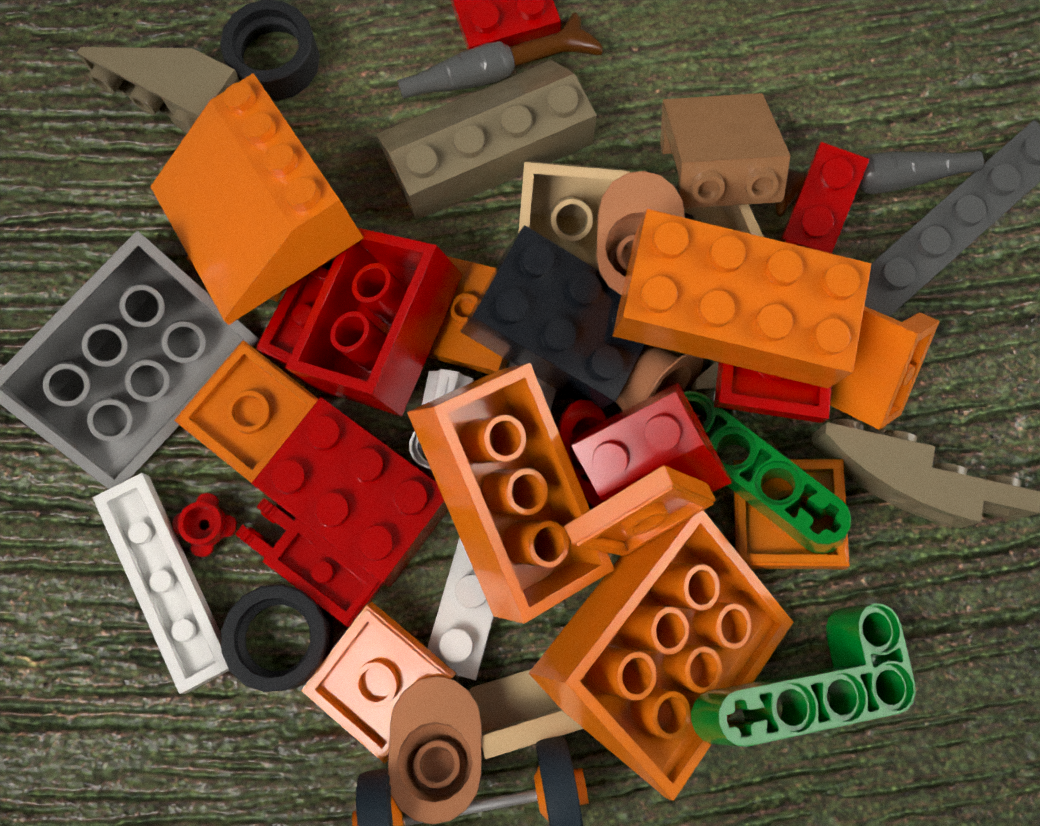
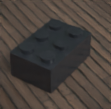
(558, 317)

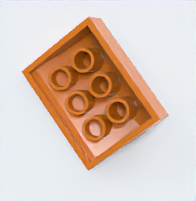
(250, 201)
(654, 639)

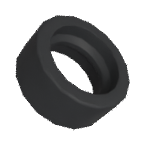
(267, 17)
(237, 624)

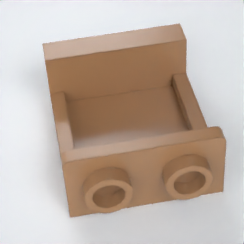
(725, 150)

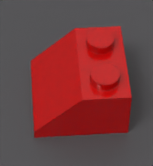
(644, 439)

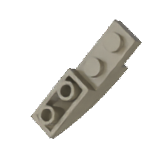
(903, 475)

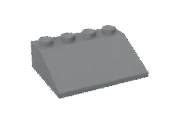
(120, 362)

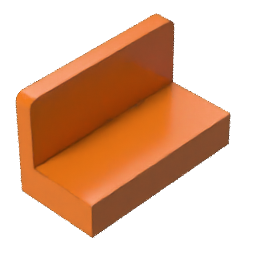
(884, 367)

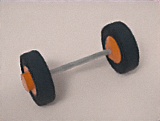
(558, 792)

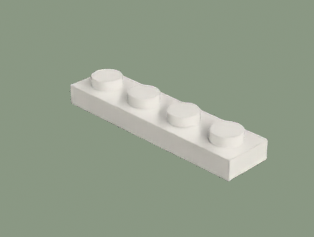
(163, 582)

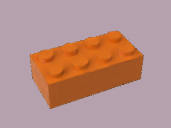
(743, 299)
(509, 491)

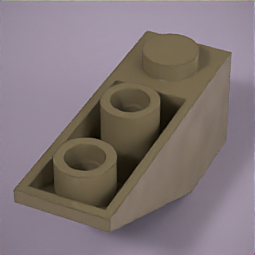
(160, 79)

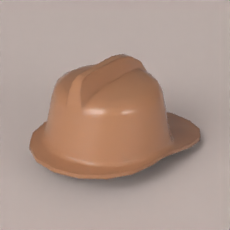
(620, 217)
(655, 372)
(435, 750)

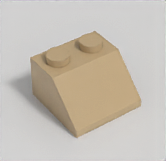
(565, 203)

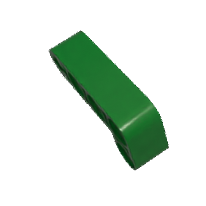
(765, 464)
(858, 666)

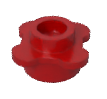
(189, 521)

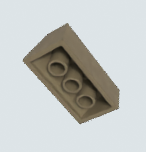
(488, 137)

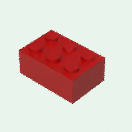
(376, 320)
(353, 492)

